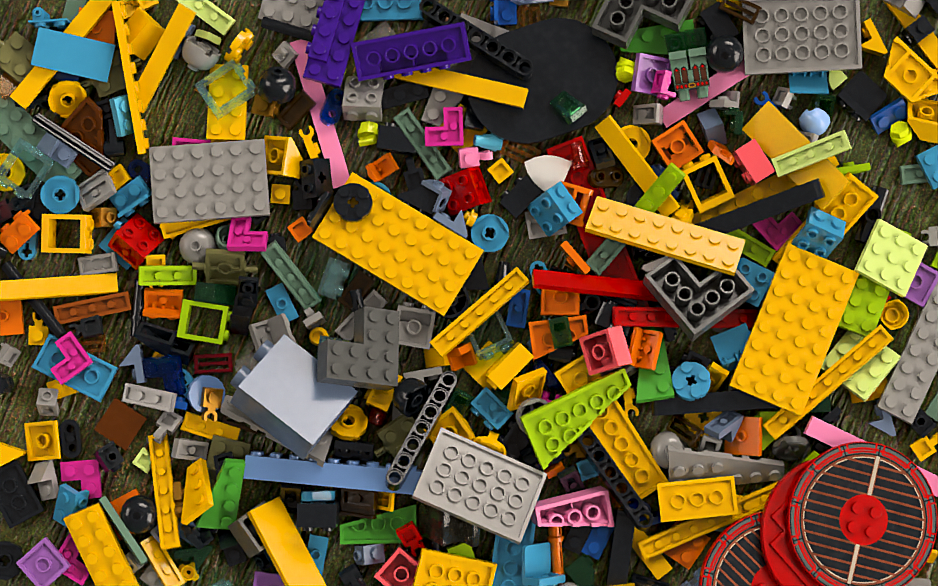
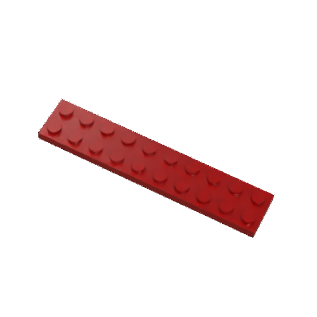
(621, 265)

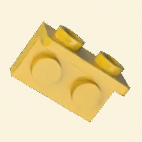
(380, 398)

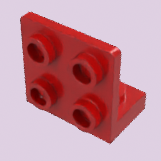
(467, 190)
(136, 240)

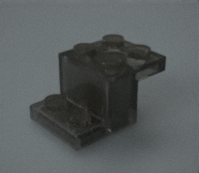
(446, 528)

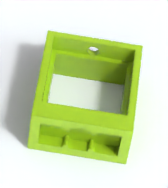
(185, 319)

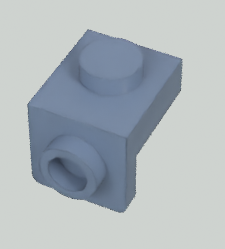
(369, 554)

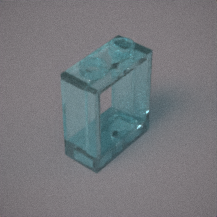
(221, 111)
(11, 158)
(502, 345)

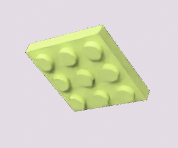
(890, 258)
(868, 376)

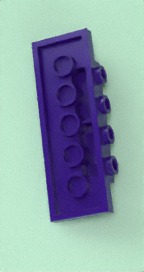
(332, 41)
(411, 52)

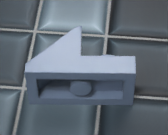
(57, 150)
(457, 226)
(135, 358)
(885, 422)
(724, 425)

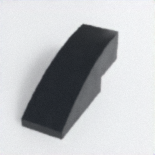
(165, 341)

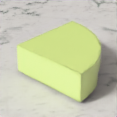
(208, 36)
(835, 78)
(143, 460)

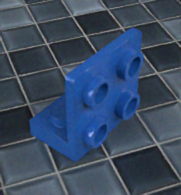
(503, 13)

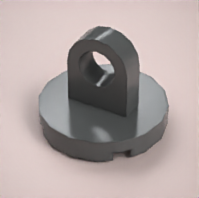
(791, 447)

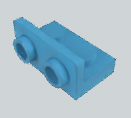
(130, 196)
(490, 409)

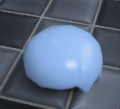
(814, 121)

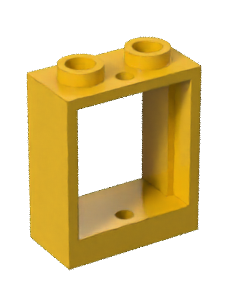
(716, 199)
(48, 233)
(508, 366)

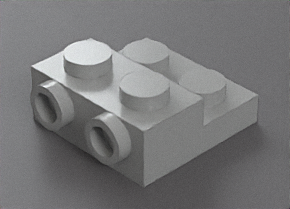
(415, 325)

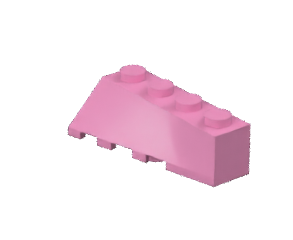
(575, 509)

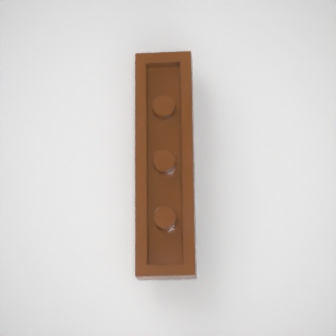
(90, 307)

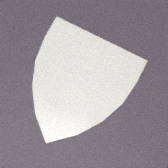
(547, 170)

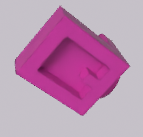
(661, 83)

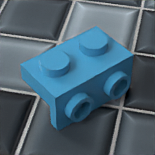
(69, 502)

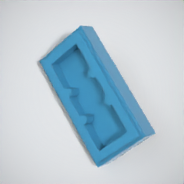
(282, 302)
(317, 548)

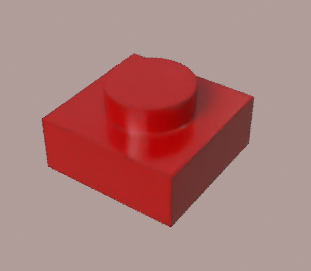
(621, 97)

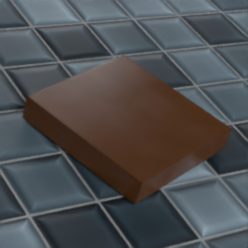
(121, 424)

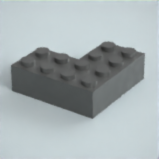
(621, 18)
(693, 303)
(368, 361)

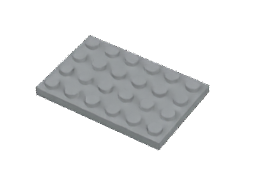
(802, 36)
(209, 181)
(479, 486)

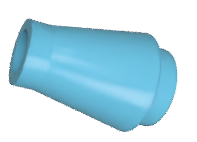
(488, 141)

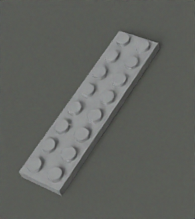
(915, 368)

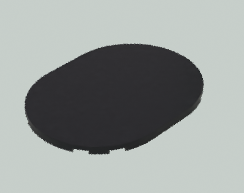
(563, 60)

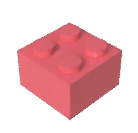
(752, 162)
(605, 350)
(398, 569)

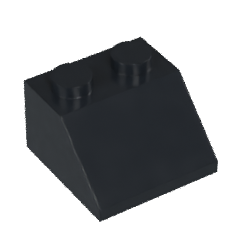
(393, 140)

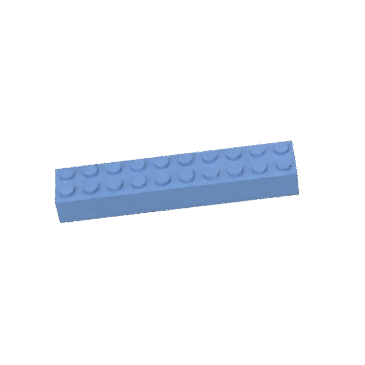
(332, 474)

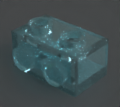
(333, 278)

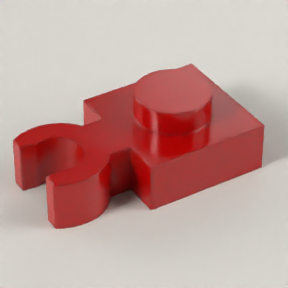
(410, 536)

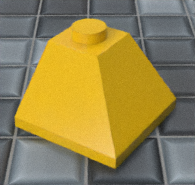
(923, 119)
(282, 157)

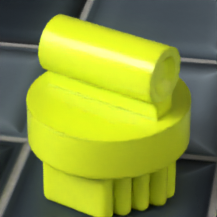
(624, 70)
(368, 133)
(900, 133)

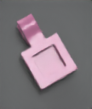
(470, 156)

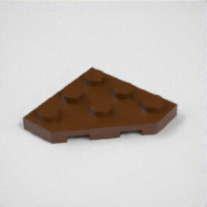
(87, 126)

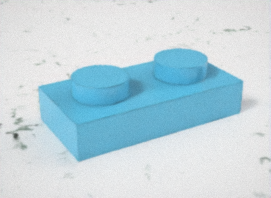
(121, 115)

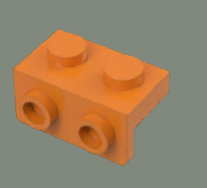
(17, 233)
(162, 303)
(645, 348)

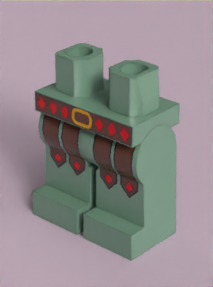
(692, 78)

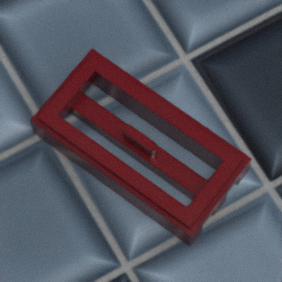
(229, 362)

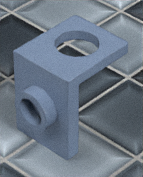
(444, 193)

